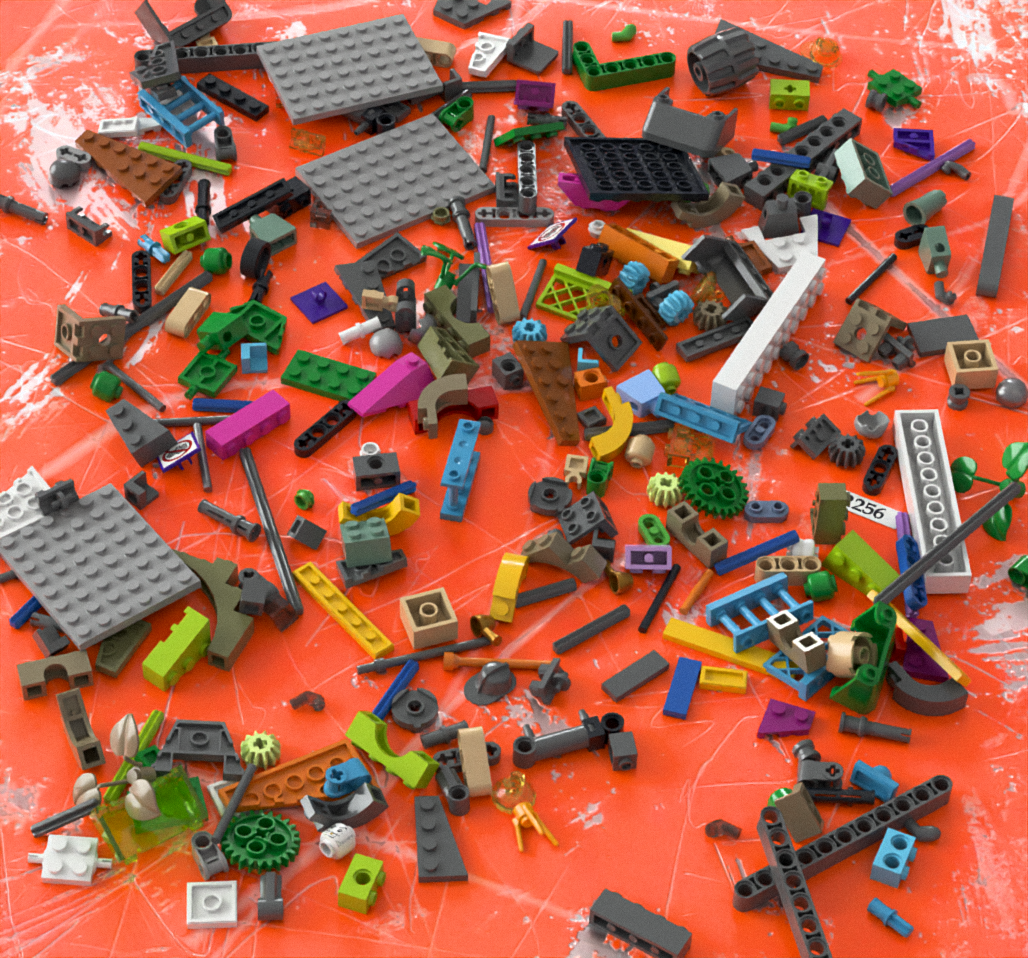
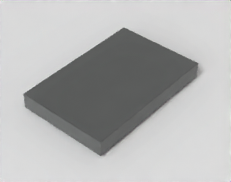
(932, 335)

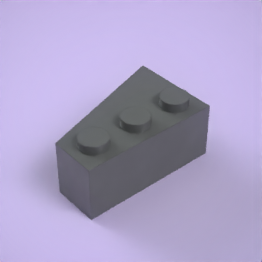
(140, 432)

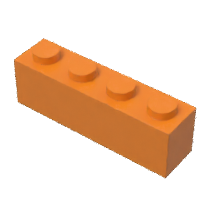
(633, 248)

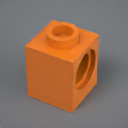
(589, 384)

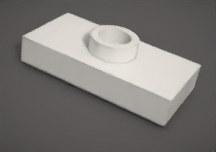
(119, 127)

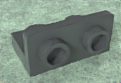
(816, 436)

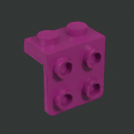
(534, 94)

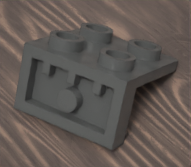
(585, 517)

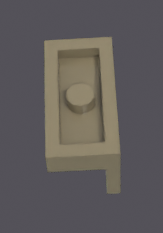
(800, 813)

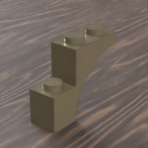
(555, 550)

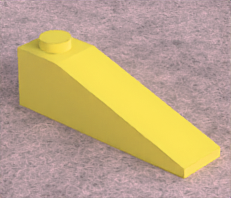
(672, 247)

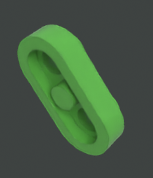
(656, 534)

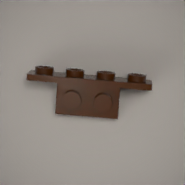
(641, 313)

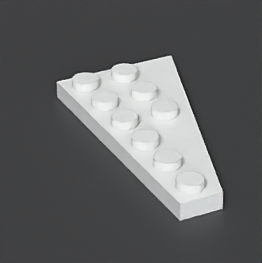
(19, 503)

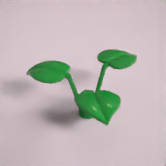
(447, 277)
(1016, 462)

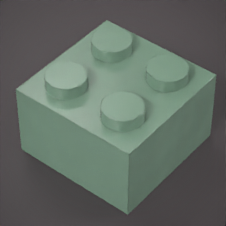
(365, 542)

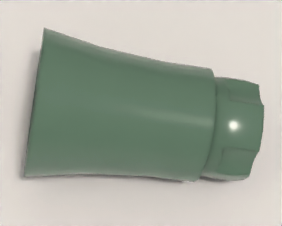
(924, 207)

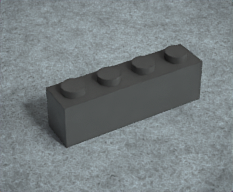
(639, 926)

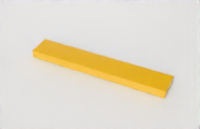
(343, 611)
(927, 645)
(720, 646)

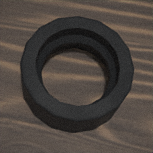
(255, 257)

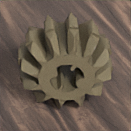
(708, 315)

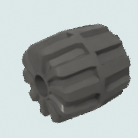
(722, 61)

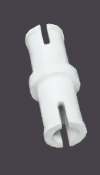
(360, 330)

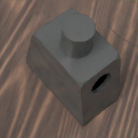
(731, 169)
(779, 217)

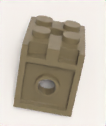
(874, 321)
(80, 336)

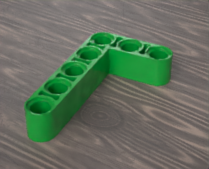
(620, 72)

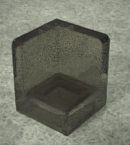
(320, 217)
(280, 611)

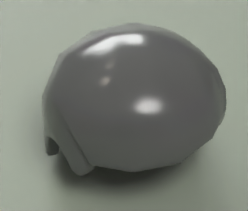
(63, 172)

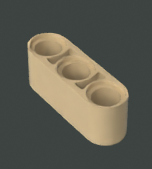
(438, 52)
(503, 293)
(188, 312)
(795, 567)
(474, 761)

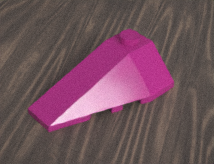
(394, 386)

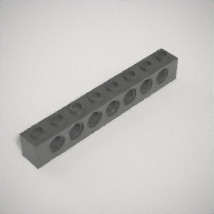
(829, 135)

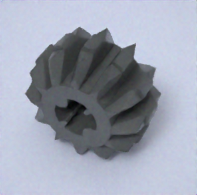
(846, 450)

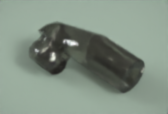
(310, 698)

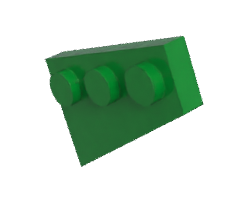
(529, 133)

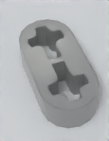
(78, 156)

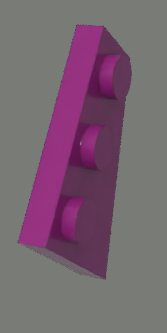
(917, 661)

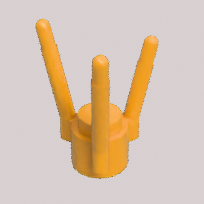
(885, 378)
(527, 817)

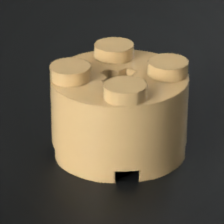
(849, 651)

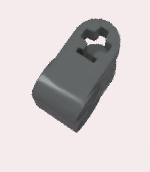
(406, 308)

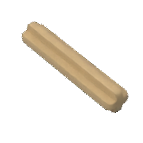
(173, 272)

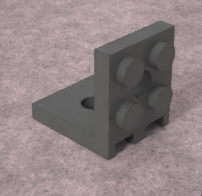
(598, 328)

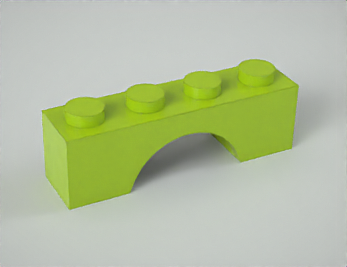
(370, 734)

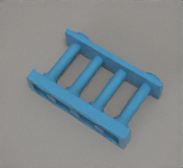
(173, 123)
(460, 470)
(752, 597)

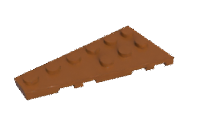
(129, 167)
(550, 377)

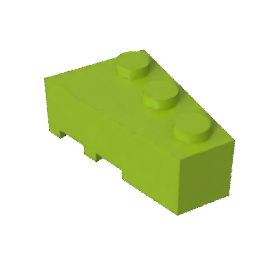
(859, 565)
(179, 652)

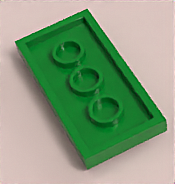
(326, 376)

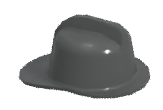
(490, 683)

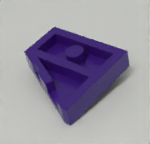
(915, 141)

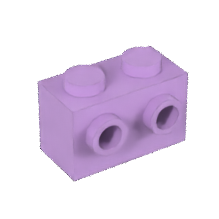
(648, 557)

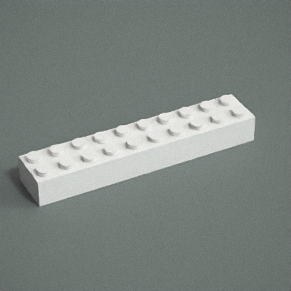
(768, 334)
(930, 496)

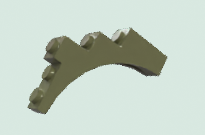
(232, 627)

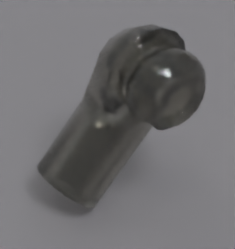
(720, 828)

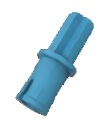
(154, 249)
(890, 917)

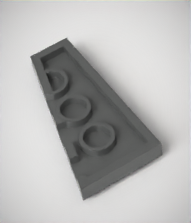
(163, 67)
(394, 256)
(364, 276)
(436, 846)

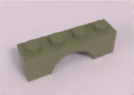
(470, 336)

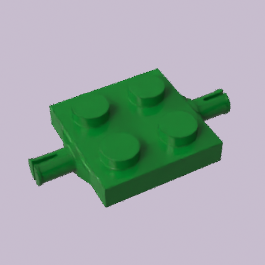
(896, 86)
(207, 374)

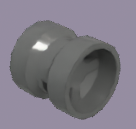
(792, 354)

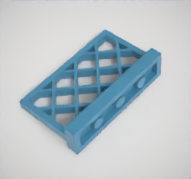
(701, 416)
(811, 682)

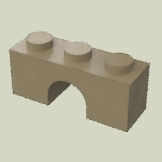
(684, 525)
(804, 650)
(36, 674)

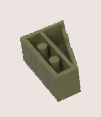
(446, 355)
(829, 513)

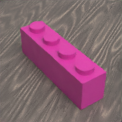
(248, 424)

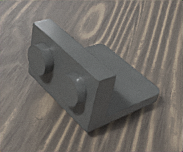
(527, 52)

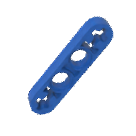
(908, 554)

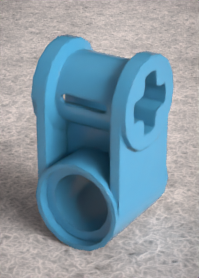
(346, 777)

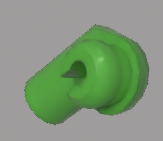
(626, 34)

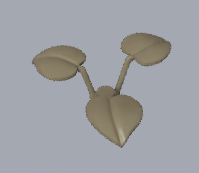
(141, 800)

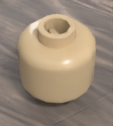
(639, 451)

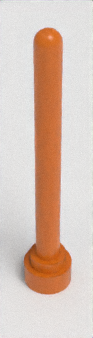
(453, 661)

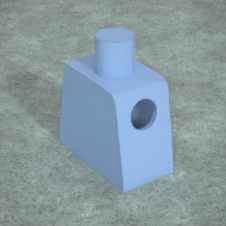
(641, 392)

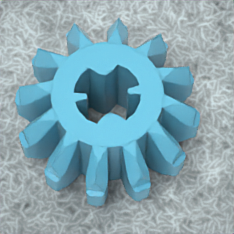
(635, 276)
(676, 307)
(529, 330)

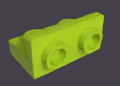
(815, 185)

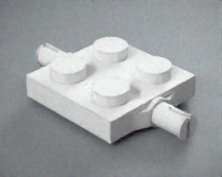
(70, 860)

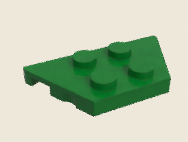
(263, 324)

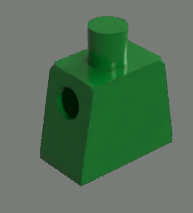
(221, 331)

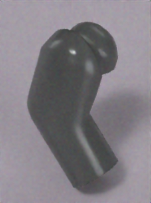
(940, 294)

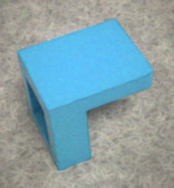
(254, 358)
(584, 364)

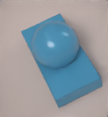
(876, 778)

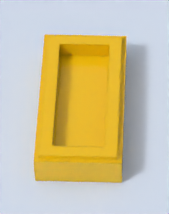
(723, 679)

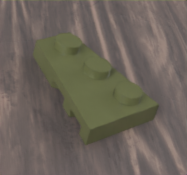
(120, 647)

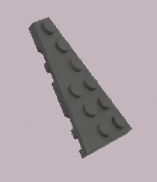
(779, 60)

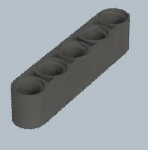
(527, 177)

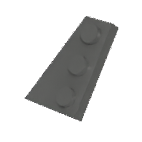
(361, 574)

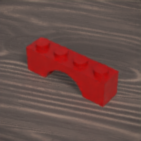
(481, 403)

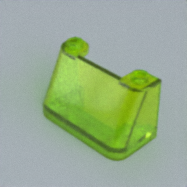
(131, 837)

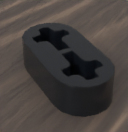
(909, 237)

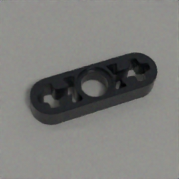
(880, 478)

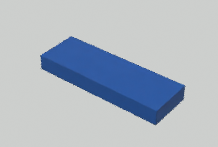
(682, 688)

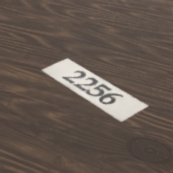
(872, 510)

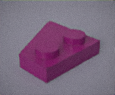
(785, 720)

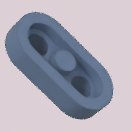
(756, 436)
(766, 511)

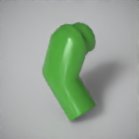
(780, 128)

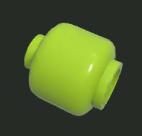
(667, 377)

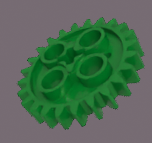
(713, 488)
(260, 841)

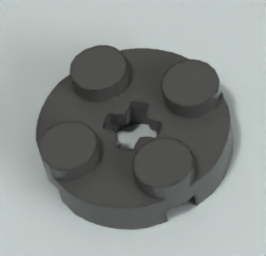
(546, 506)
(413, 720)

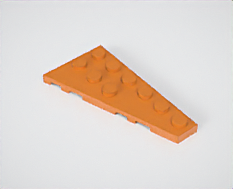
(293, 780)

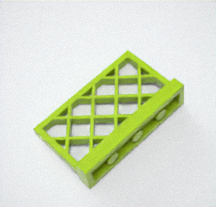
(573, 281)

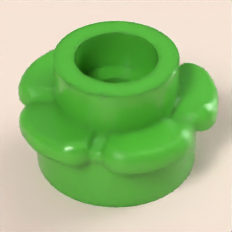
(304, 499)

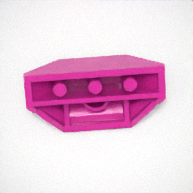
(574, 190)

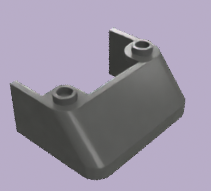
(210, 16)
(688, 130)
(734, 275)

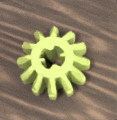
(664, 490)
(260, 750)

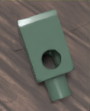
(274, 230)
(935, 251)

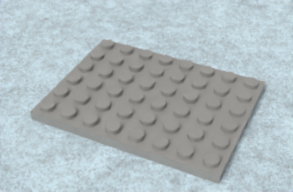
(348, 69)
(394, 180)
(97, 566)

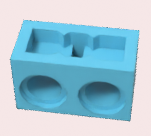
(890, 863)

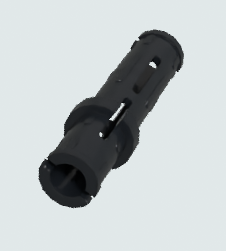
(203, 206)
(867, 796)

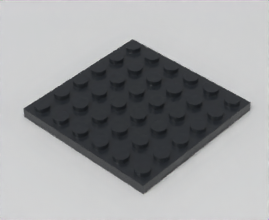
(634, 170)

